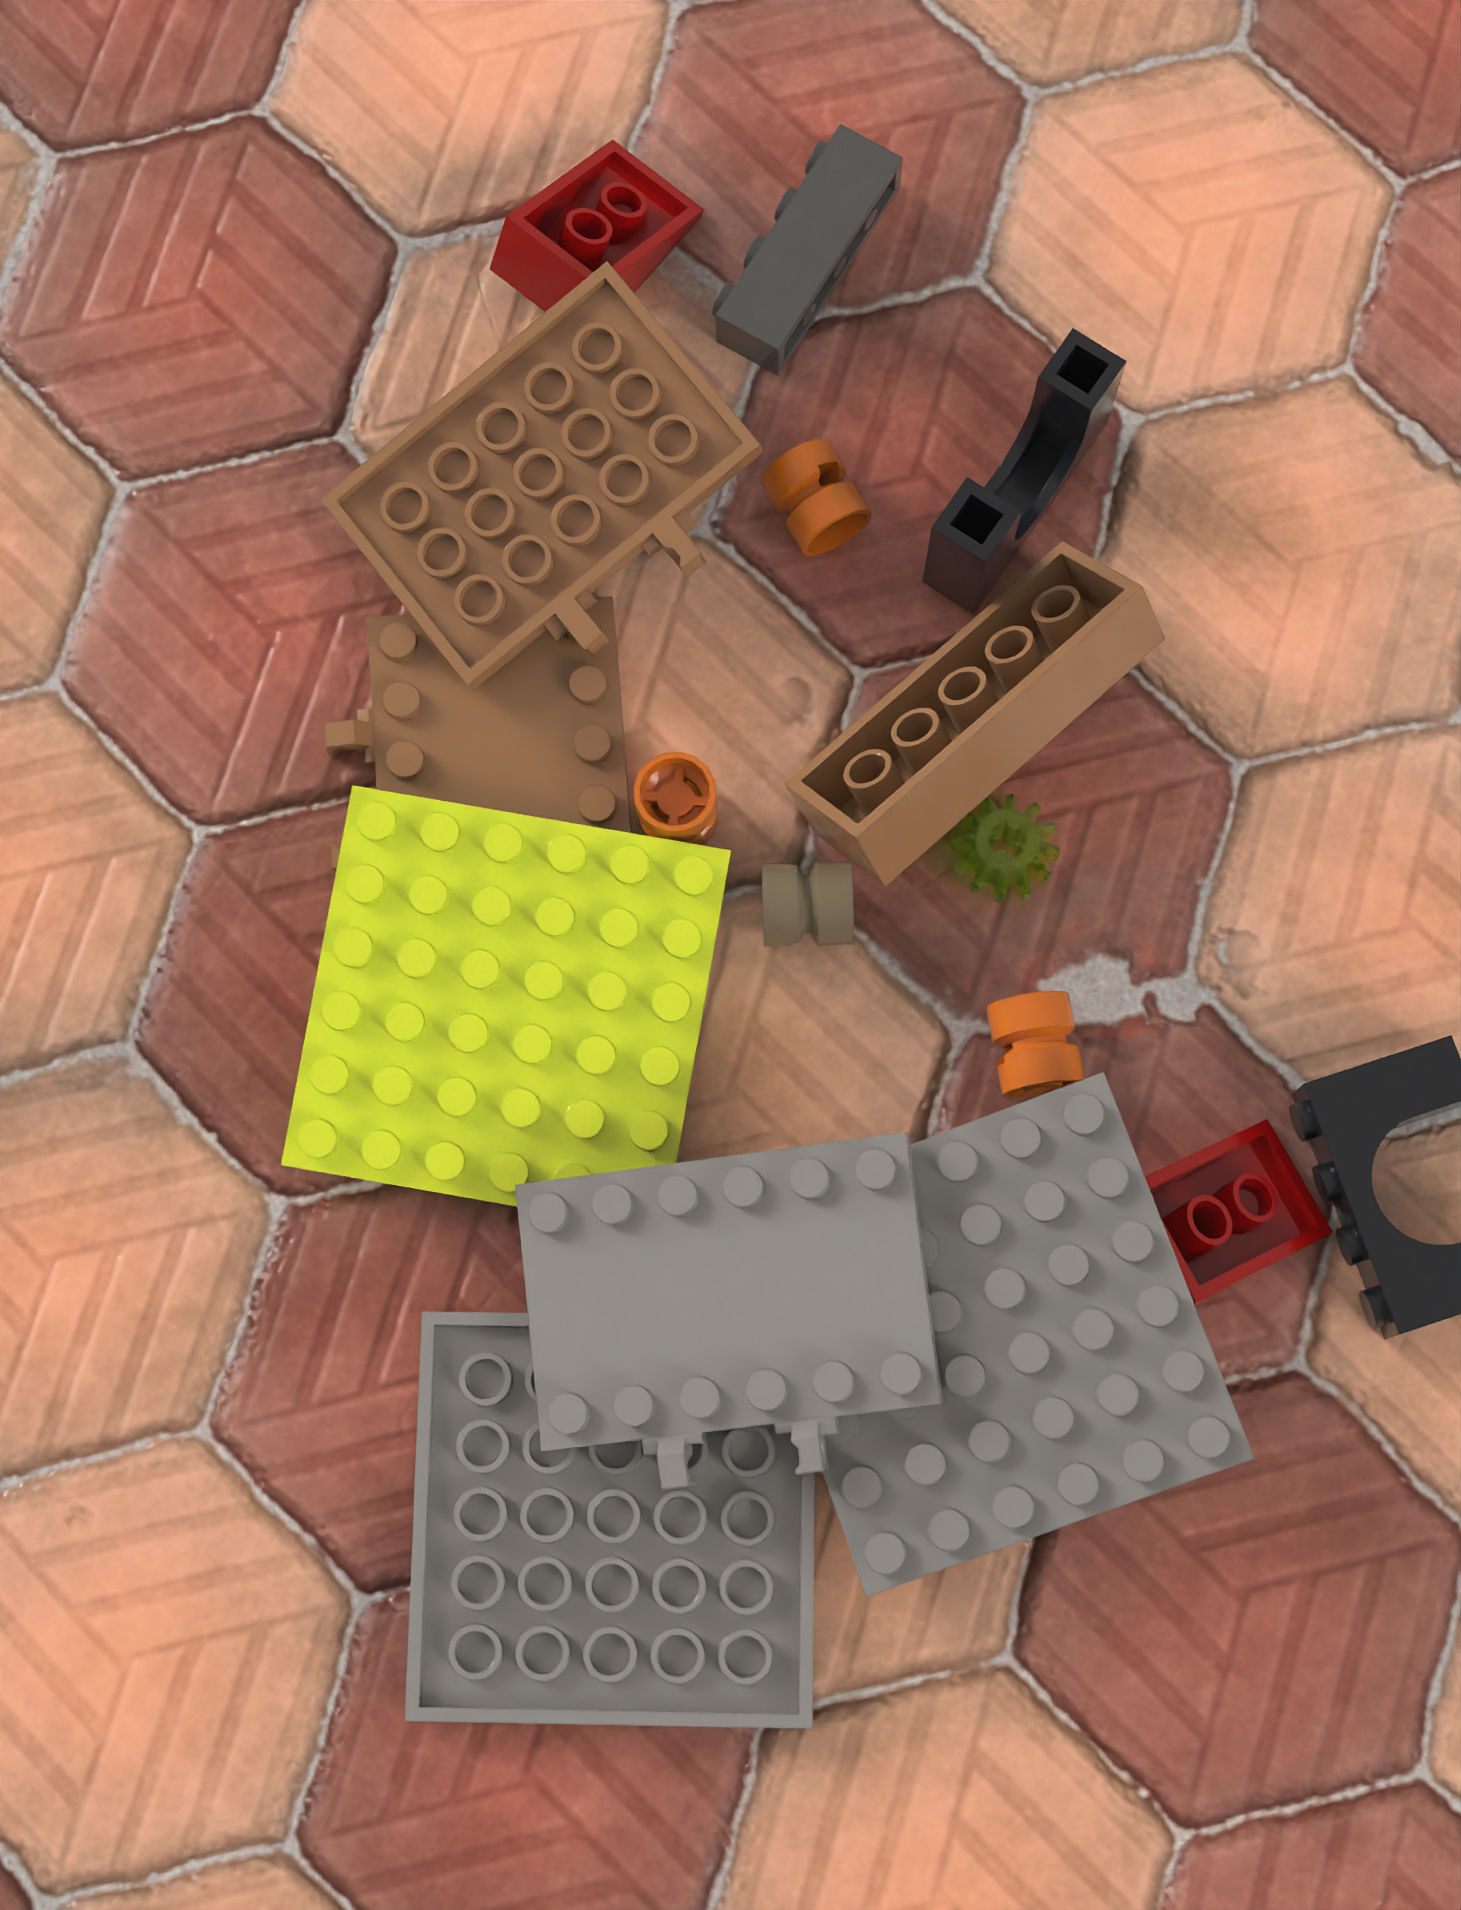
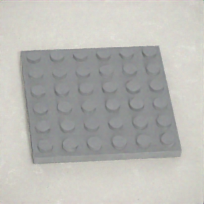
(1057, 1347)
(579, 1581)

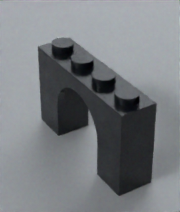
(990, 523)
(1345, 1122)

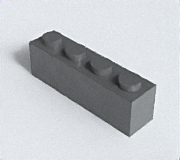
(807, 248)

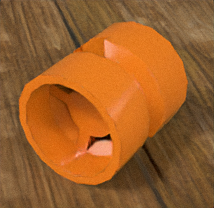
(812, 490)
(676, 798)
(1035, 1043)

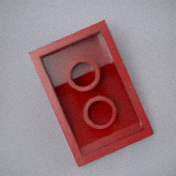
(593, 214)
(1235, 1210)

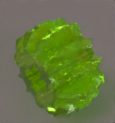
(1013, 829)

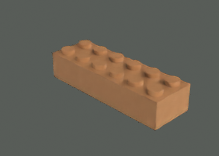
(975, 711)

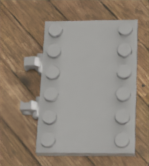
(728, 1299)

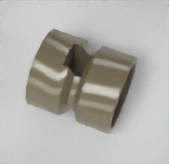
(808, 903)

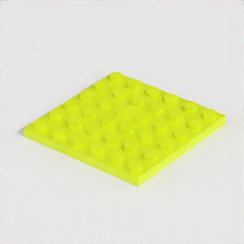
(502, 999)

